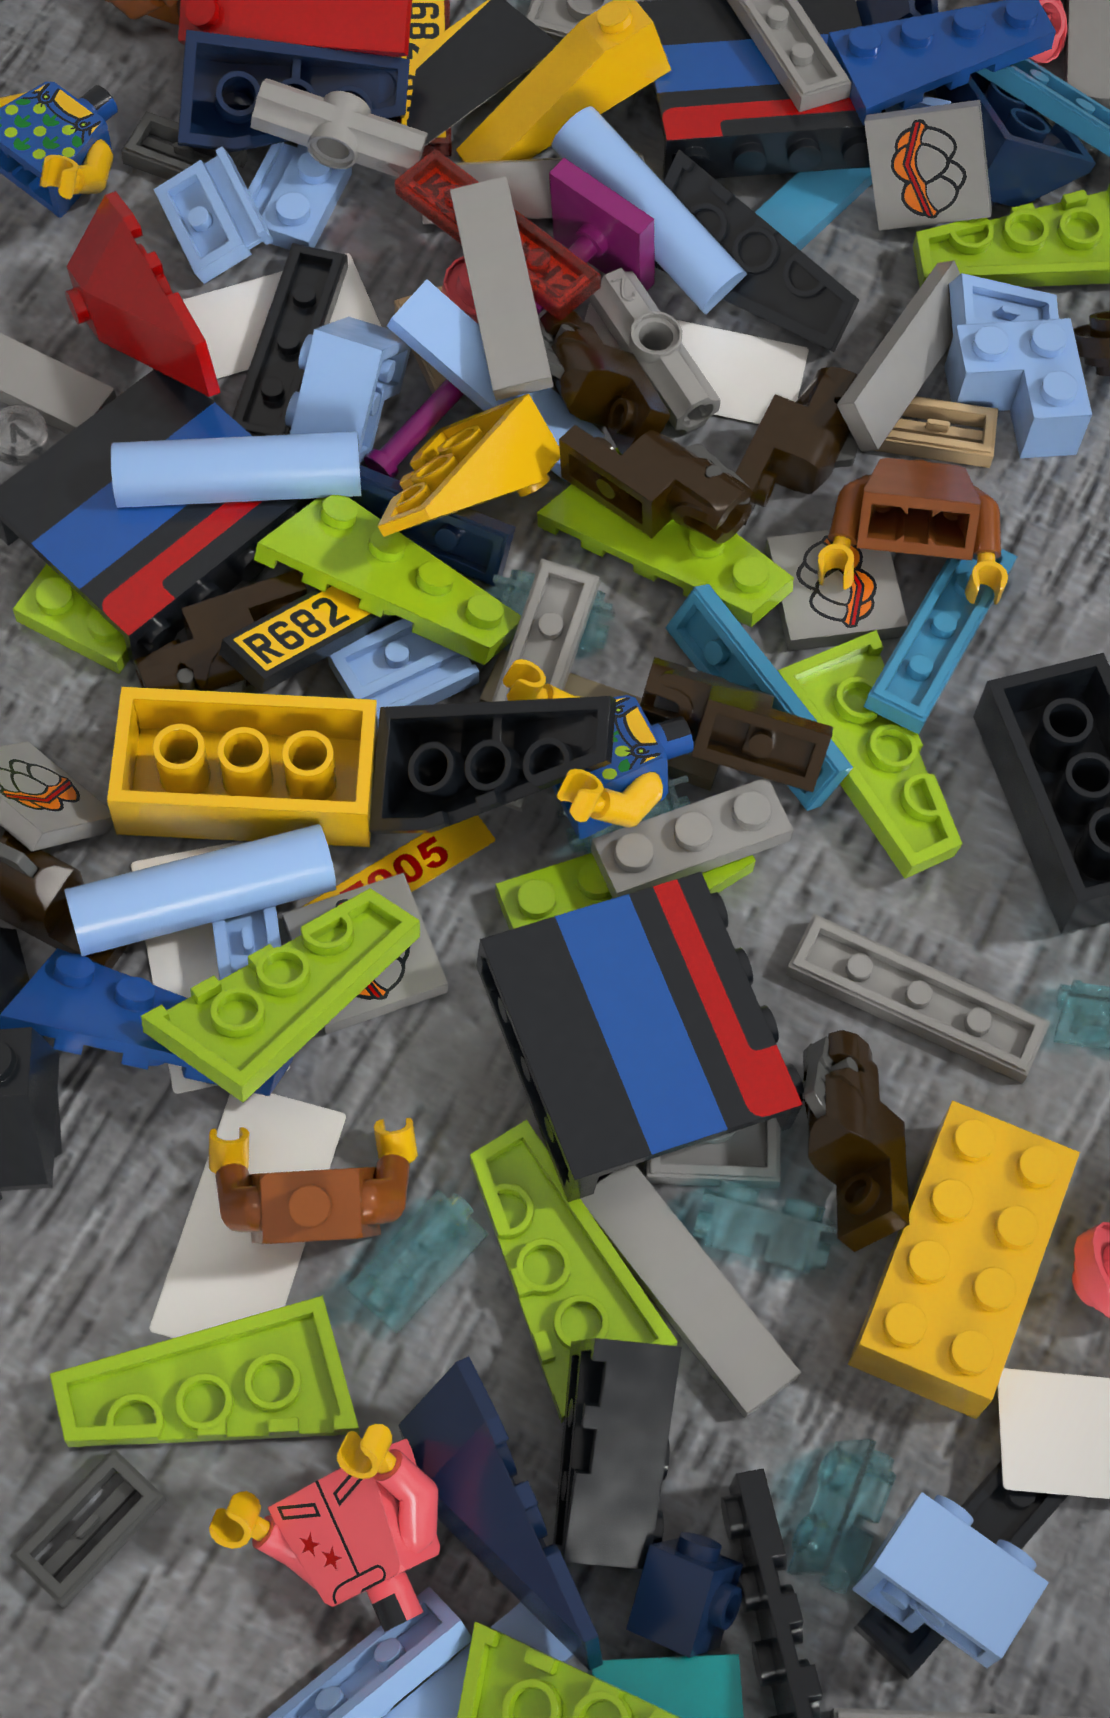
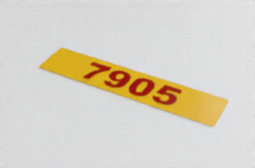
(423, 857)

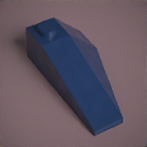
(227, 71)
(1021, 147)
(466, 1454)

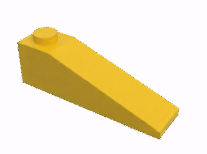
(475, 463)

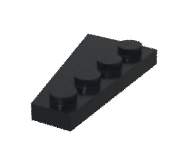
(780, 278)
(752, 1519)

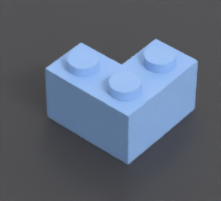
(1025, 370)
(347, 379)
(952, 1579)

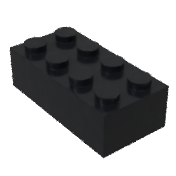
(1053, 762)

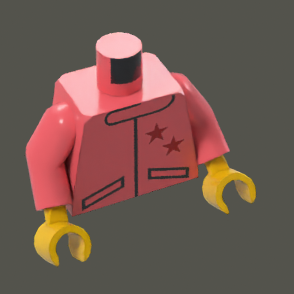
(349, 1528)

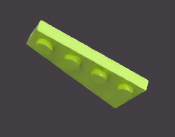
(1029, 247)

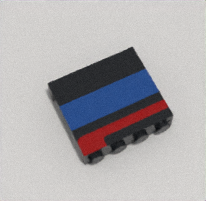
(729, 105)
(137, 560)
(636, 1029)

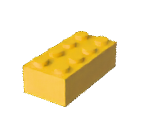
(242, 765)
(965, 1260)

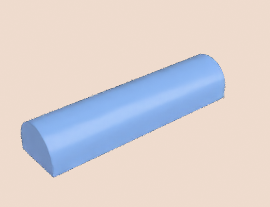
(680, 240)
(235, 469)
(201, 889)

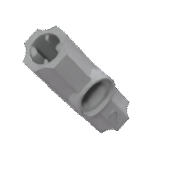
(337, 129)
(641, 327)

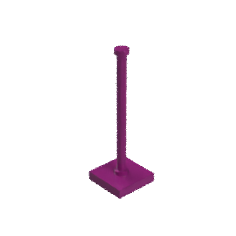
(594, 227)

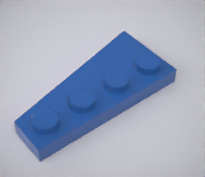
(916, 54)
(101, 1009)

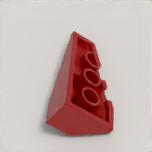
(345, 25)
(130, 302)

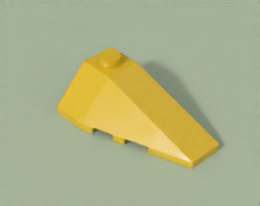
(593, 66)

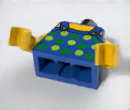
(56, 143)
(639, 766)

